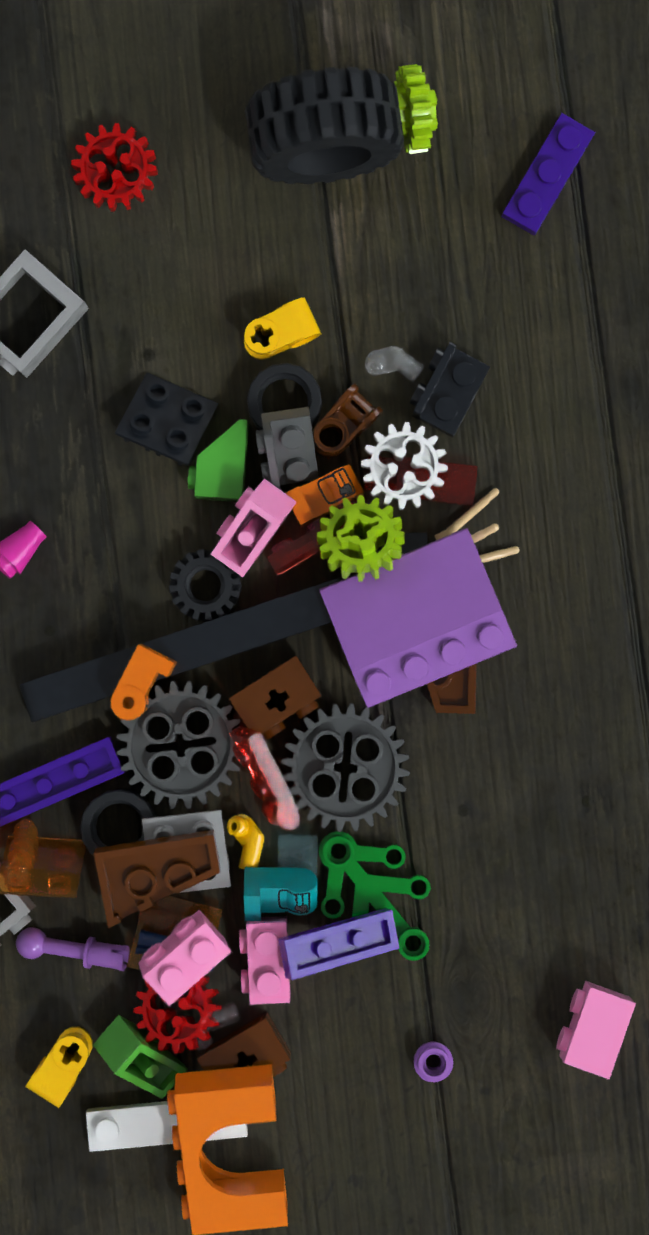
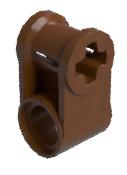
(349, 417)

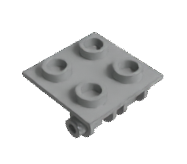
(190, 823)

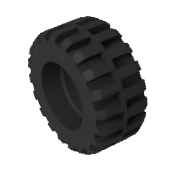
(324, 125)

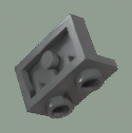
(288, 446)

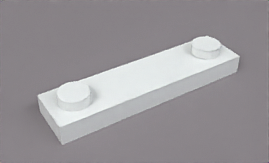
(140, 1126)

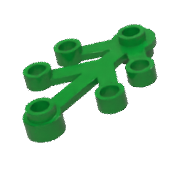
(370, 887)

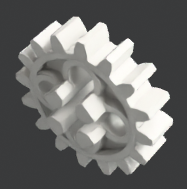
(426, 459)

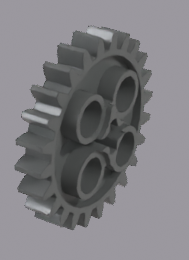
(381, 770)
(185, 780)

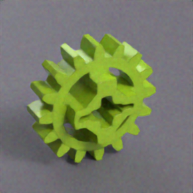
(416, 107)
(359, 555)

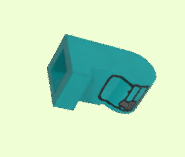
(279, 891)

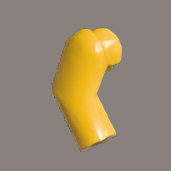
(249, 837)

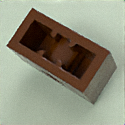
(288, 677)
(256, 1037)

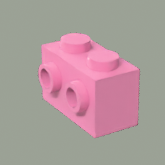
(253, 527)
(183, 957)
(265, 972)
(595, 1029)

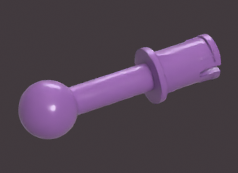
(33, 943)

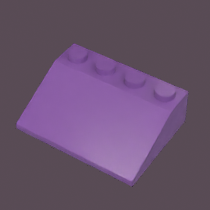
(418, 618)

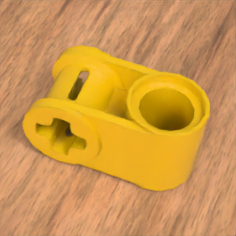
(287, 326)
(60, 1069)

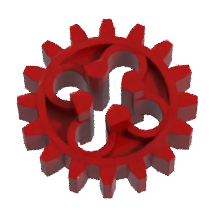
(93, 174)
(186, 1030)

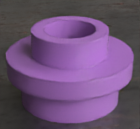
(437, 1073)

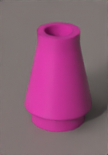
(19, 548)

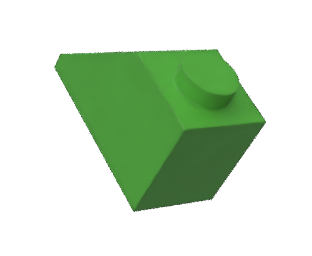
(222, 466)
(136, 1060)

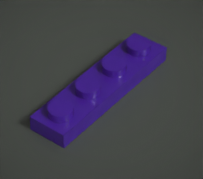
(59, 780)

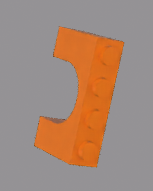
(215, 1197)

